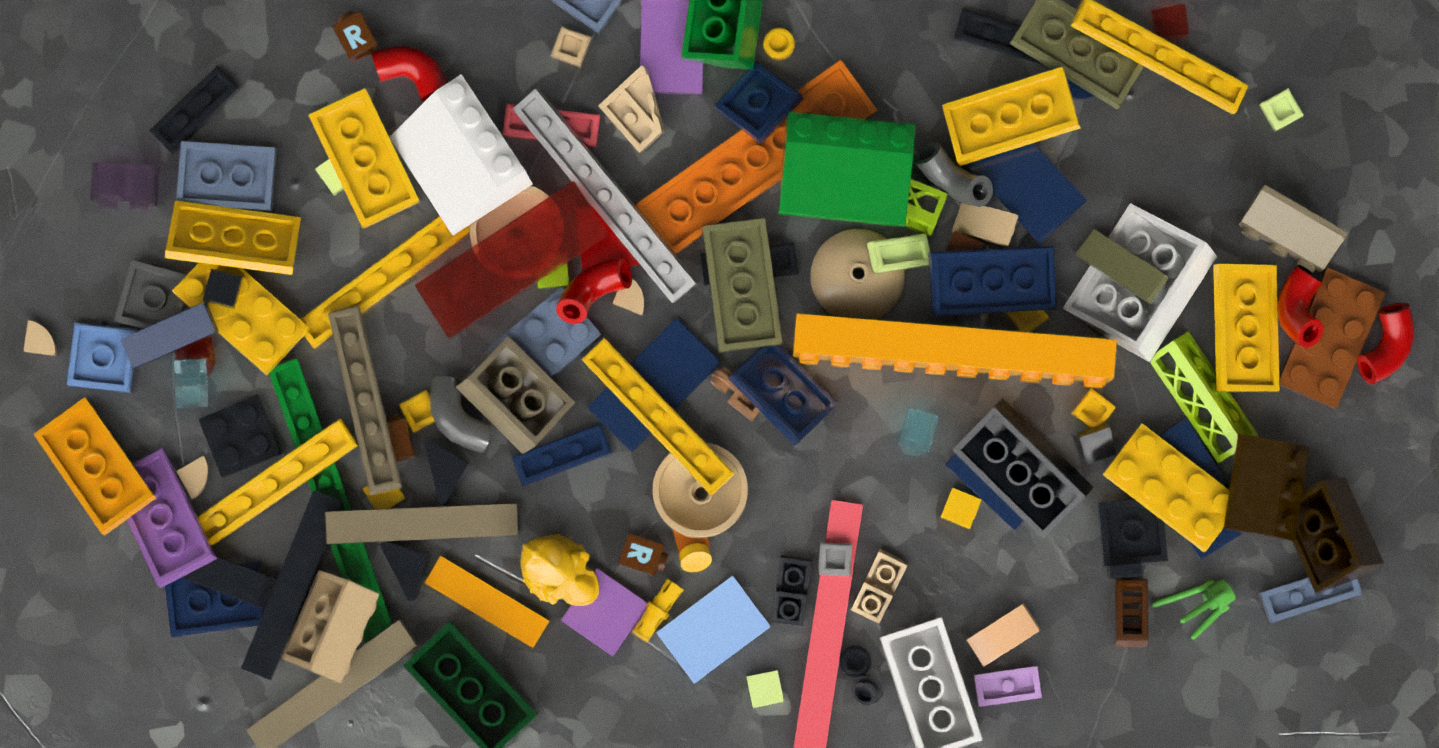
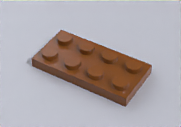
(1347, 315)

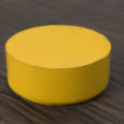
(778, 44)
(695, 557)

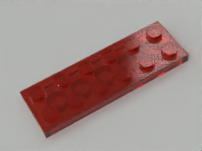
(511, 260)

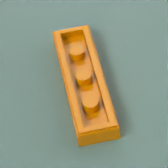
(486, 601)

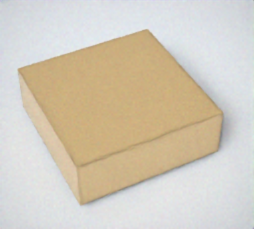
(571, 47)

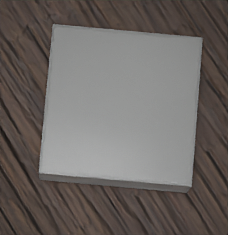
(835, 559)

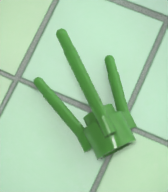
(1216, 597)

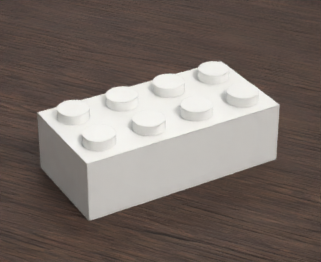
(930, 686)

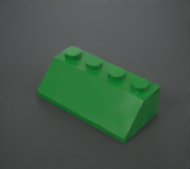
(722, 32)

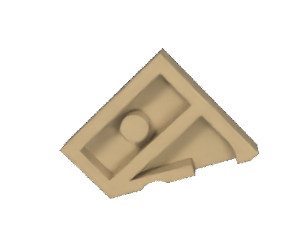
(635, 110)

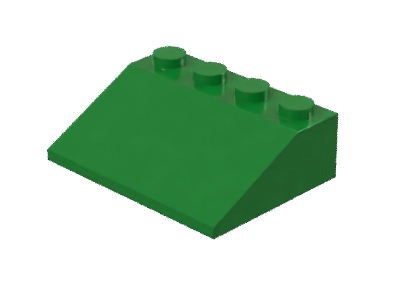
(846, 169)

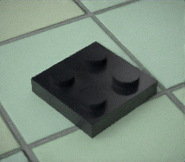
(240, 436)
(1130, 534)

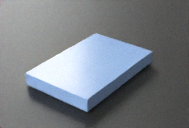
(713, 629)

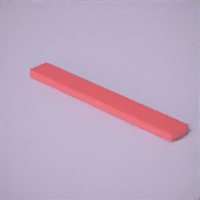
(827, 633)

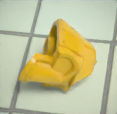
(557, 569)

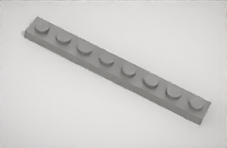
(605, 195)

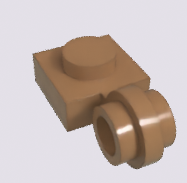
(738, 399)

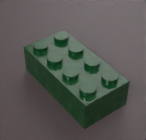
(470, 688)

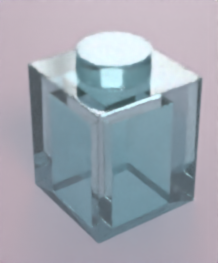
(191, 383)
(917, 432)

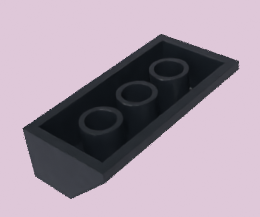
(1023, 468)

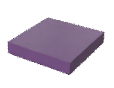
(609, 617)

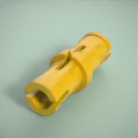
(657, 610)

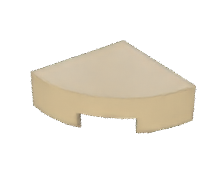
(631, 299)
(39, 340)
(195, 476)

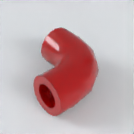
(410, 63)
(590, 286)
(1294, 309)
(1394, 344)

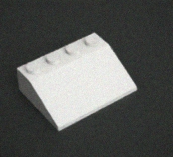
(459, 156)
(1124, 315)

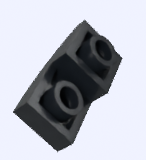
(791, 590)

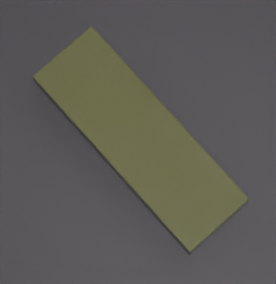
(1122, 266)

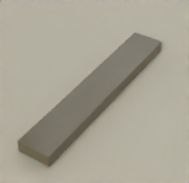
(365, 400)
(421, 523)
(326, 693)

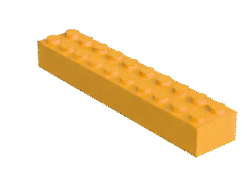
(954, 349)

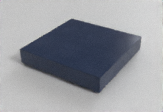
(758, 102)

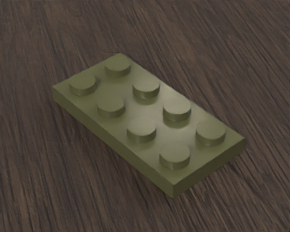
(1087, 62)
(742, 285)

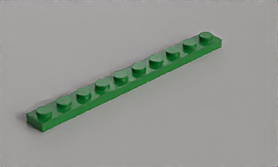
(304, 424)

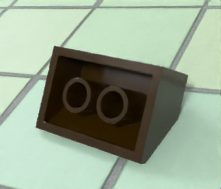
(1266, 487)
(1333, 536)

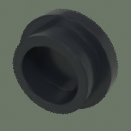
(855, 661)
(867, 689)

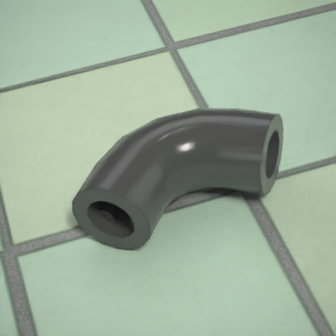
(952, 178)
(452, 419)

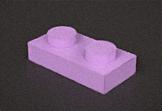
(1007, 686)

